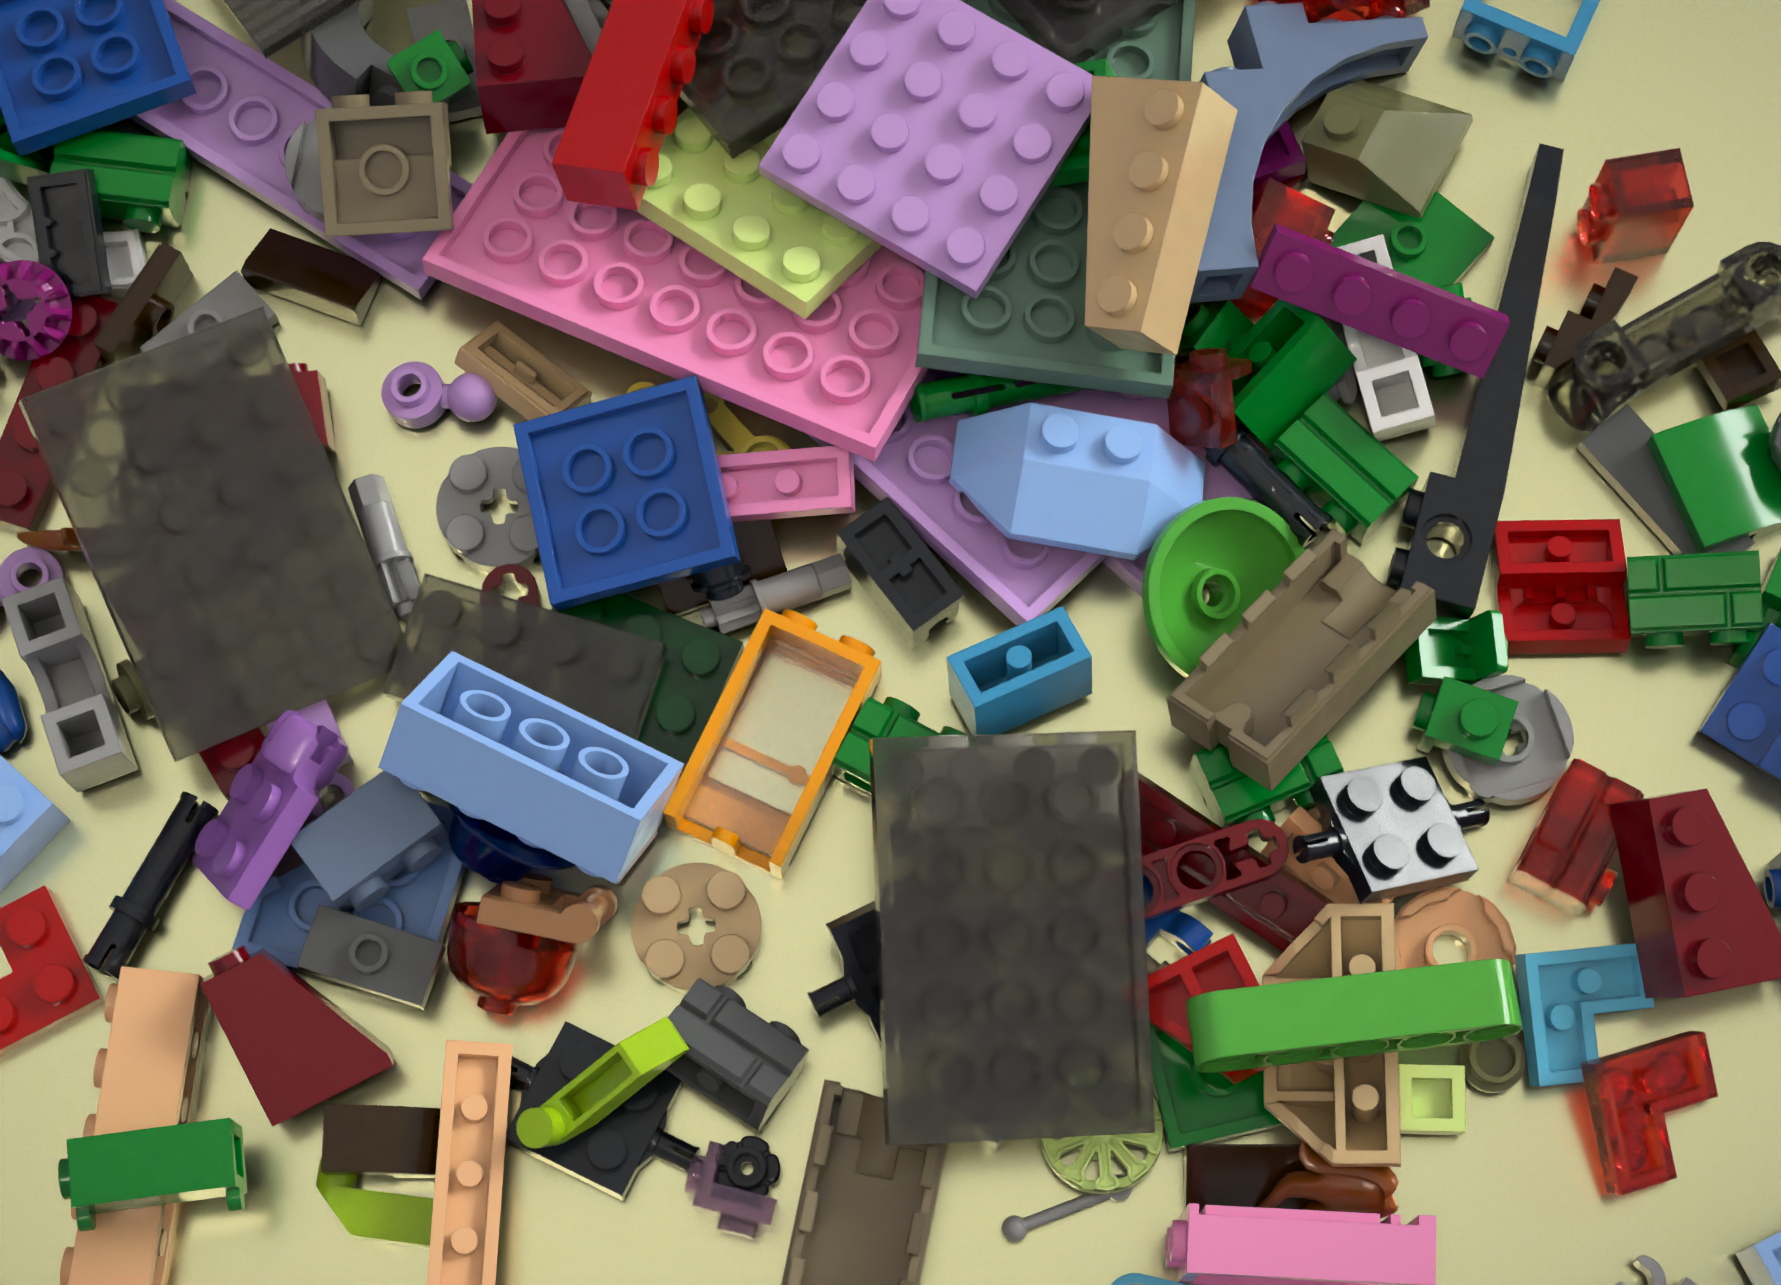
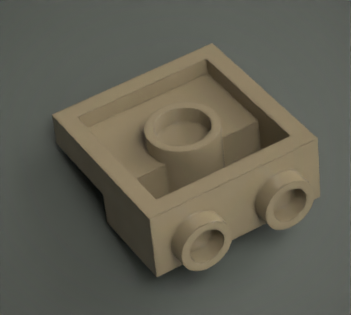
(385, 165)

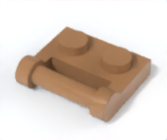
(545, 911)

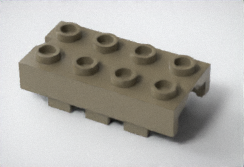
(1298, 661)
(862, 1202)

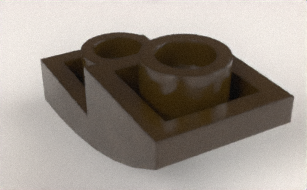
(1601, 306)
(380, 1140)

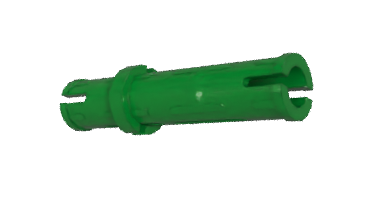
(936, 401)

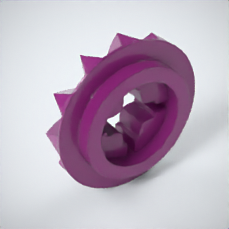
(47, 321)

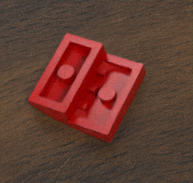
(1561, 586)

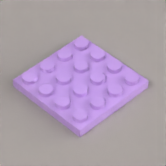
(933, 134)

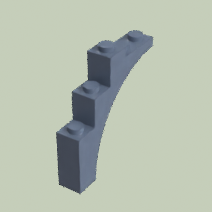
(1275, 73)

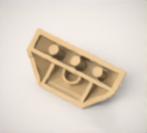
(1343, 1104)

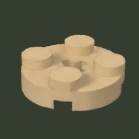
(670, 900)

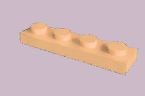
(470, 1163)

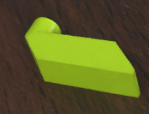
(602, 1086)
(377, 1214)

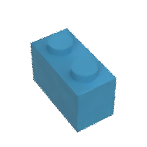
(1020, 674)

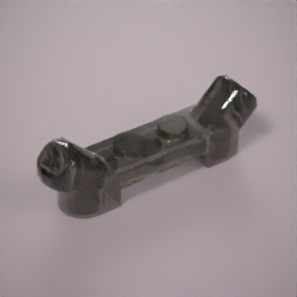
(1629, 359)

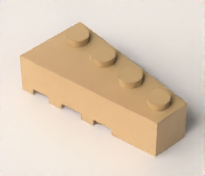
(1150, 204)

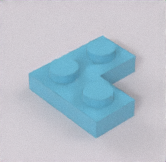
(1559, 1004)

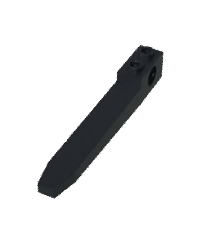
(1469, 501)

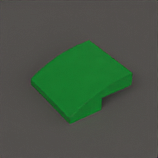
(1721, 476)

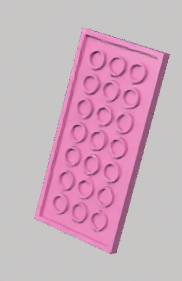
(677, 311)

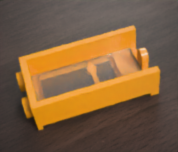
(773, 741)

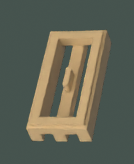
(517, 382)

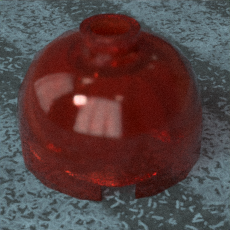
(505, 964)

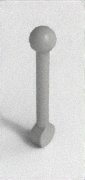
(1015, 1228)

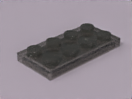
(555, 654)

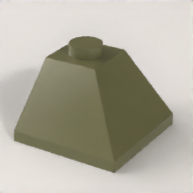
(1383, 145)

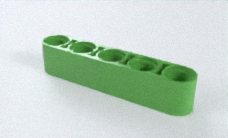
(1353, 1015)

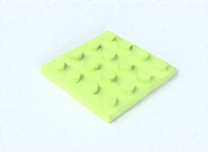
(750, 221)

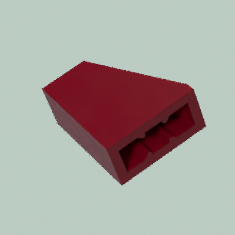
(288, 1033)

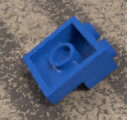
(1750, 707)

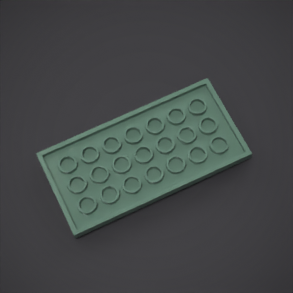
(1033, 306)

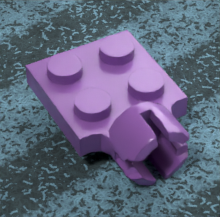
(268, 807)

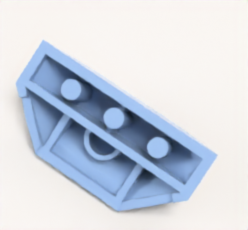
(1074, 477)

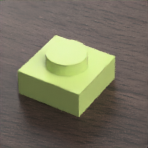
(1432, 1099)

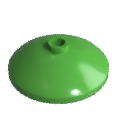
(1221, 543)

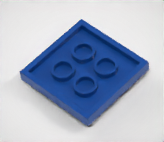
(84, 66)
(626, 493)

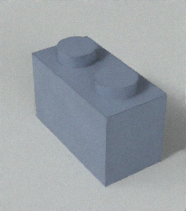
(370, 841)

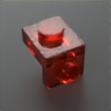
(1203, 398)

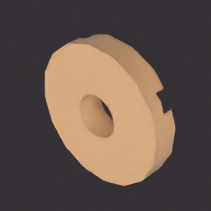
(1454, 914)

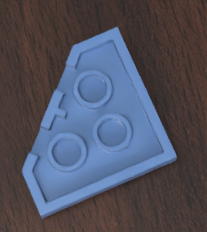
(414, 903)

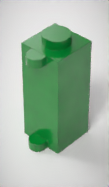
(154, 1168)

